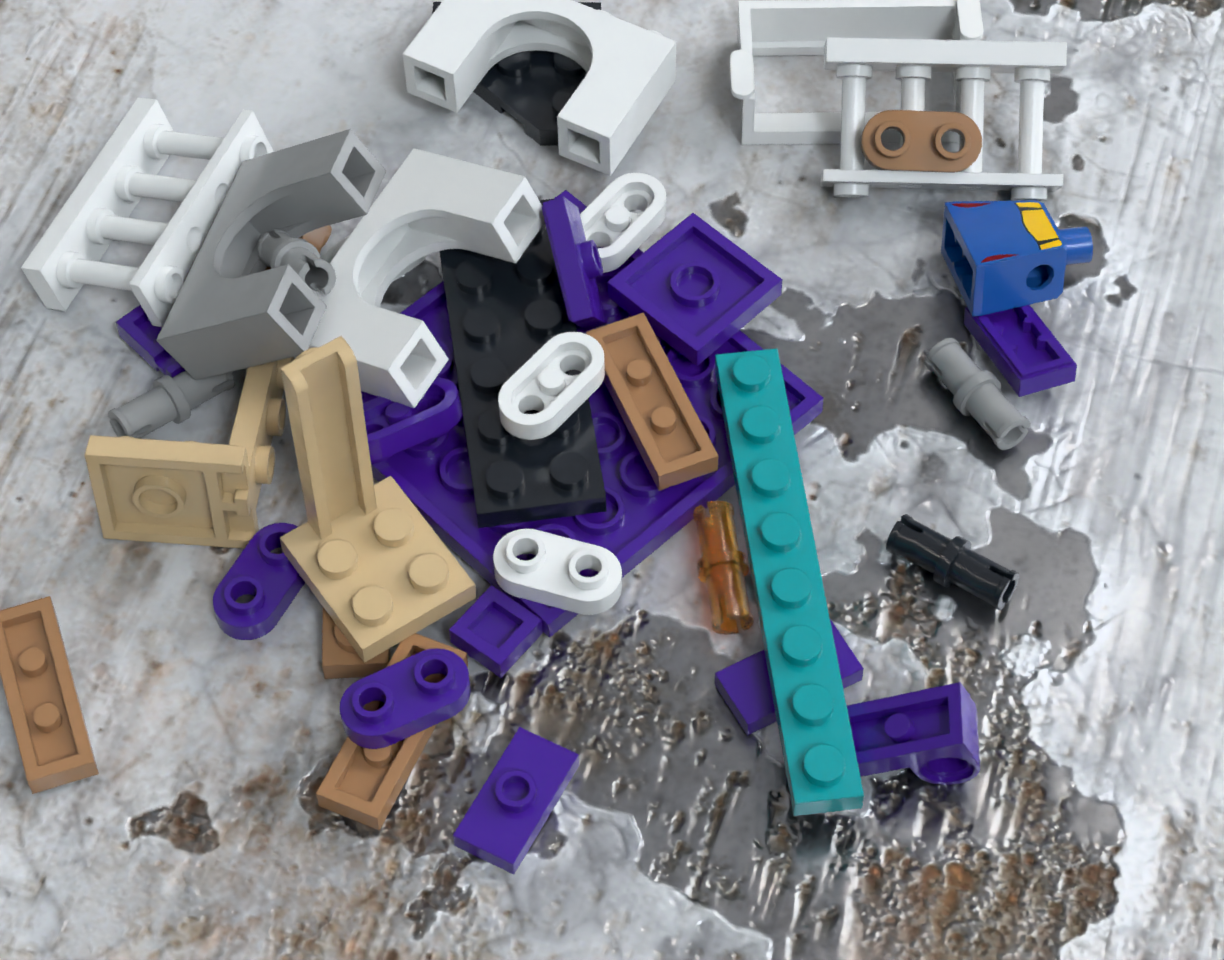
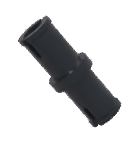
(952, 562)

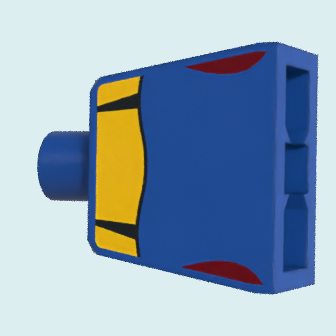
(1008, 253)

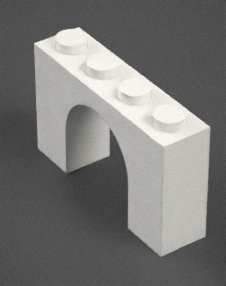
(624, 65)
(422, 210)

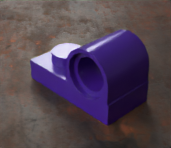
(922, 730)

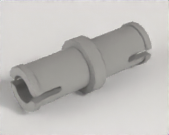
(300, 256)
(977, 393)
(166, 402)

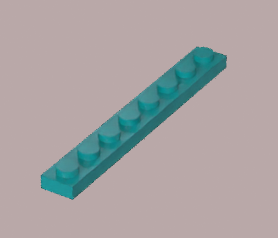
(788, 586)

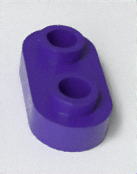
(397, 427)
(259, 574)
(407, 698)

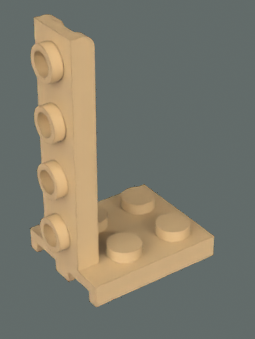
(190, 487)
(364, 543)

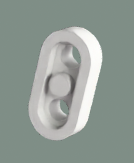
(617, 229)
(546, 387)
(553, 573)

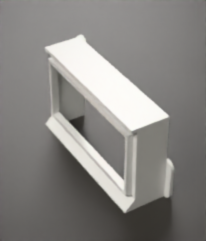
(802, 29)

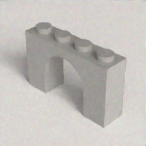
(230, 307)

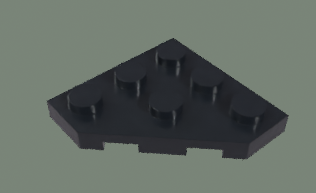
(533, 88)

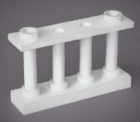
(973, 65)
(111, 190)

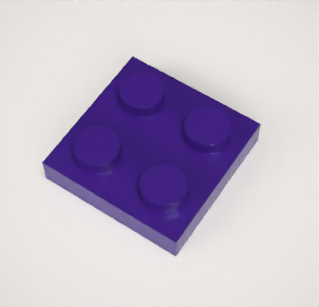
(695, 288)

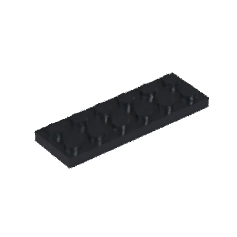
(497, 323)

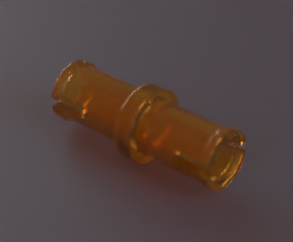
(723, 567)

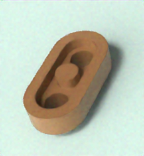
(921, 141)

